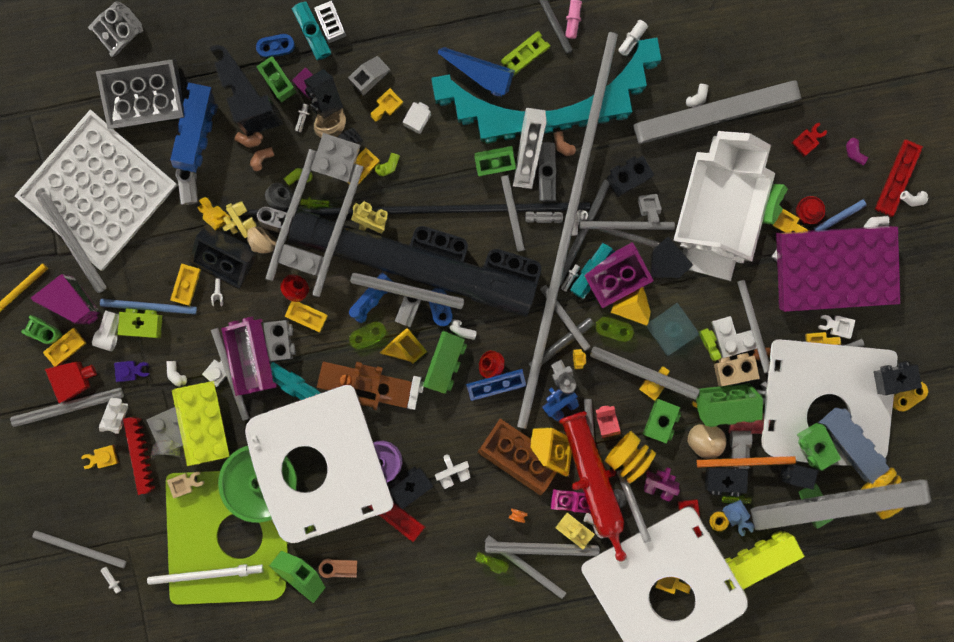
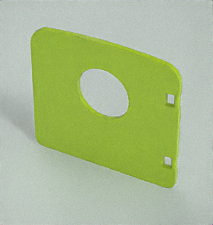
(195, 547)

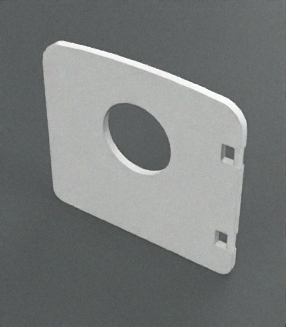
(818, 370)
(354, 478)
(672, 552)

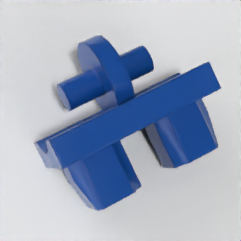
(557, 401)

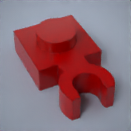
(808, 141)

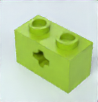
(128, 324)

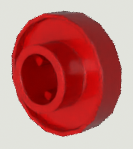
(810, 210)
(294, 288)
(491, 364)

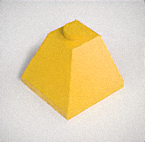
(552, 449)

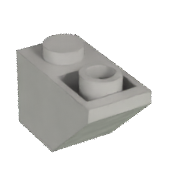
(368, 75)

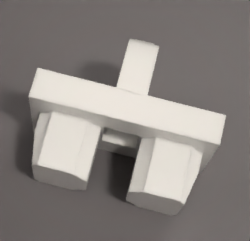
(110, 421)
(461, 469)

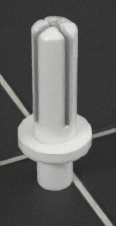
(303, 112)
(571, 276)
(113, 584)

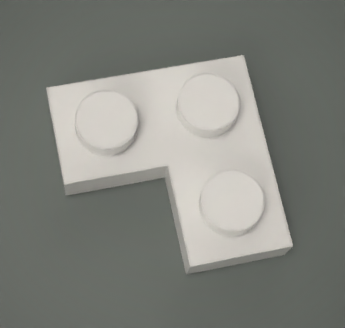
(729, 341)

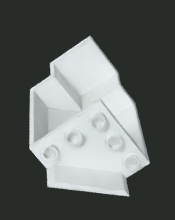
(725, 203)

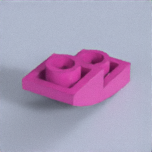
(569, 501)

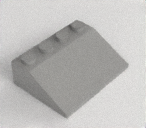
(141, 93)

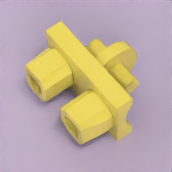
(235, 212)
(369, 219)
(574, 531)

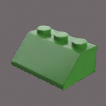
(445, 362)
(729, 404)

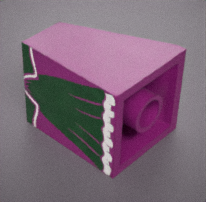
(68, 300)

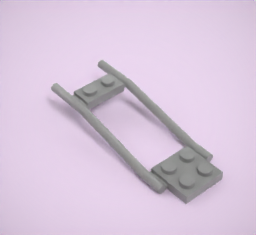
(336, 159)

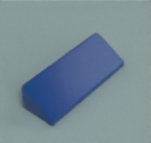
(496, 385)

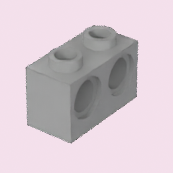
(273, 341)

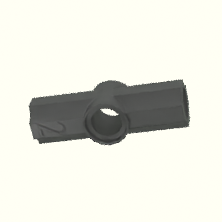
(547, 185)

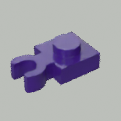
(127, 370)

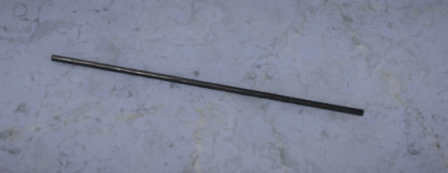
(440, 209)

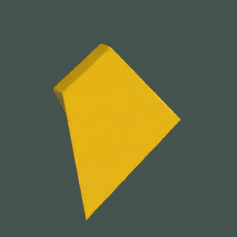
(633, 306)
(405, 347)

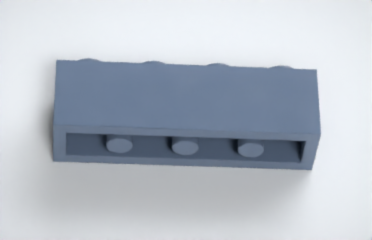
(854, 445)

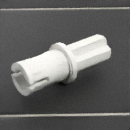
(633, 37)

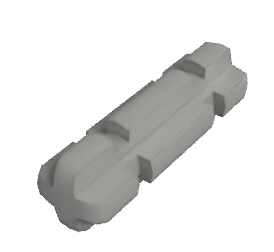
(544, 217)

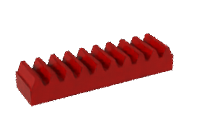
(137, 455)

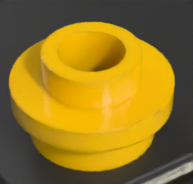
(725, 522)

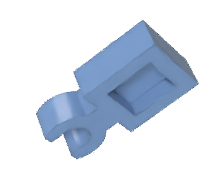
(738, 516)

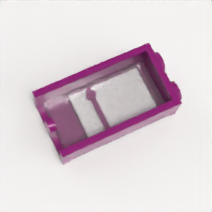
(247, 356)

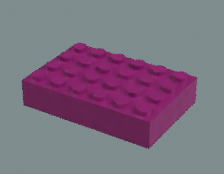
(838, 268)

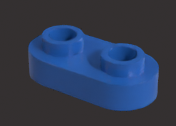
(275, 44)
(437, 309)

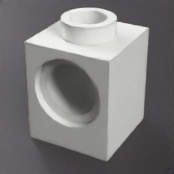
(417, 117)

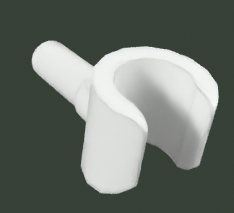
(217, 296)

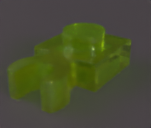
(496, 565)

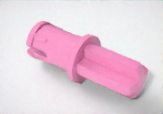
(573, 19)

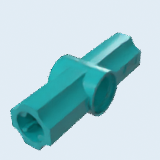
(316, 41)
(581, 286)
(292, 383)

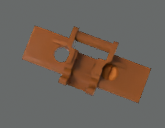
(366, 379)

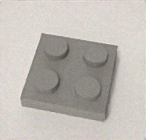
(165, 426)

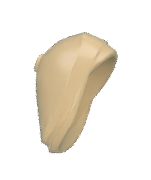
(330, 125)
(261, 240)
(707, 441)

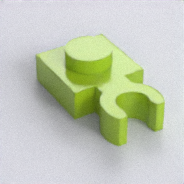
(708, 339)

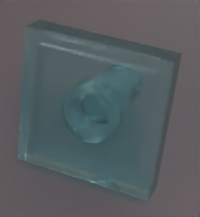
(672, 329)

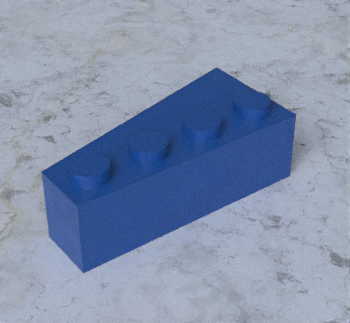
(194, 128)

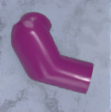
(853, 151)

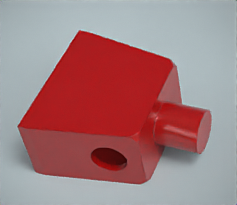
(70, 380)

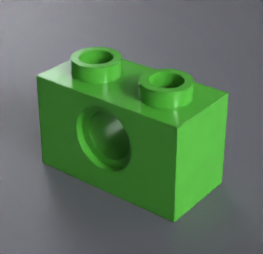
(276, 79)
(495, 161)
(652, 427)
(827, 452)

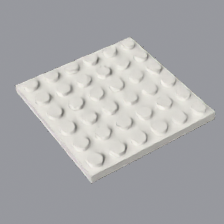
(98, 188)

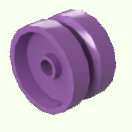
(391, 458)

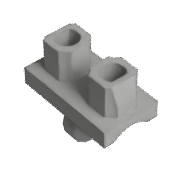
(563, 377)

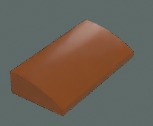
(512, 453)

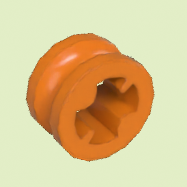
(517, 515)

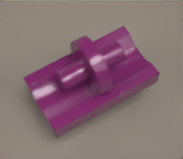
(663, 481)

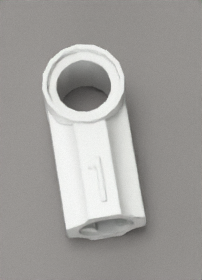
(106, 335)

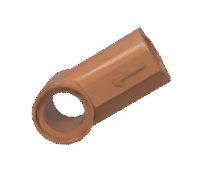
(341, 568)

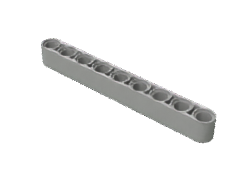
(717, 112)
(841, 505)

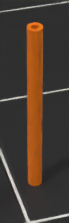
(746, 461)

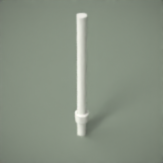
(241, 570)

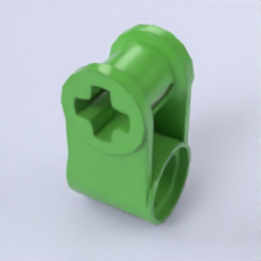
(39, 330)

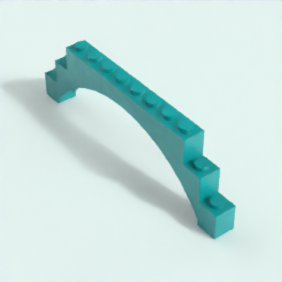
(504, 123)

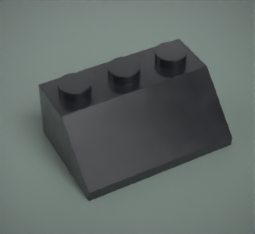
(222, 256)

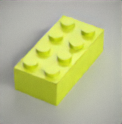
(200, 423)
(764, 559)

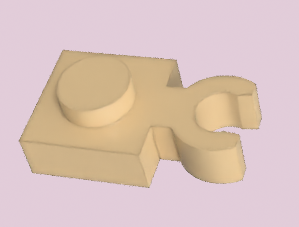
(182, 484)

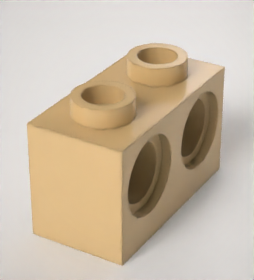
(737, 374)

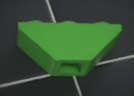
(298, 574)

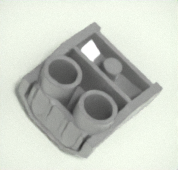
(116, 27)

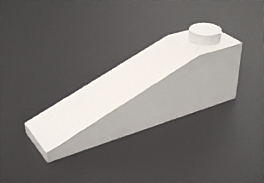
(529, 147)

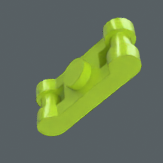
(526, 53)

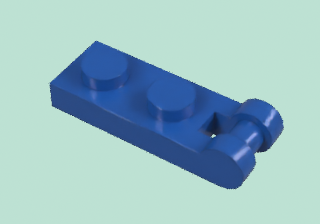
(367, 301)

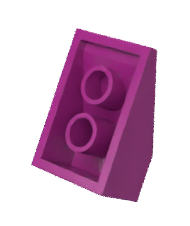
(618, 275)

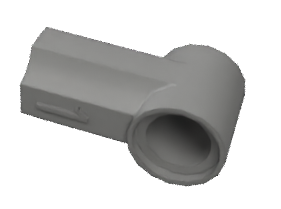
(187, 188)
(407, 312)
(740, 443)

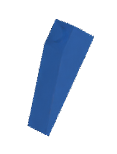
(487, 74)

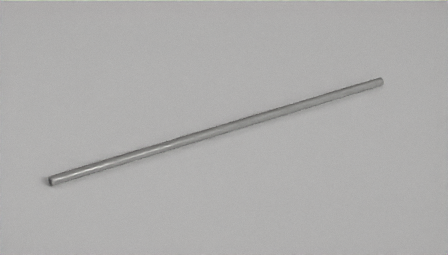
(567, 230)

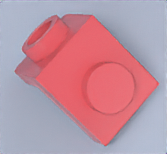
(607, 421)

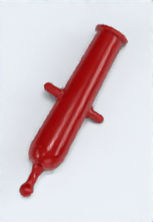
(594, 481)

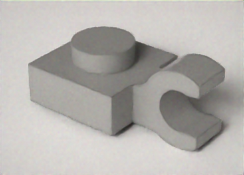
(651, 207)

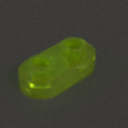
(614, 328)
(367, 335)

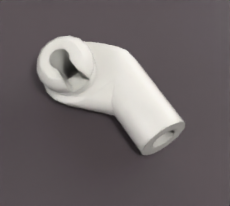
(698, 99)

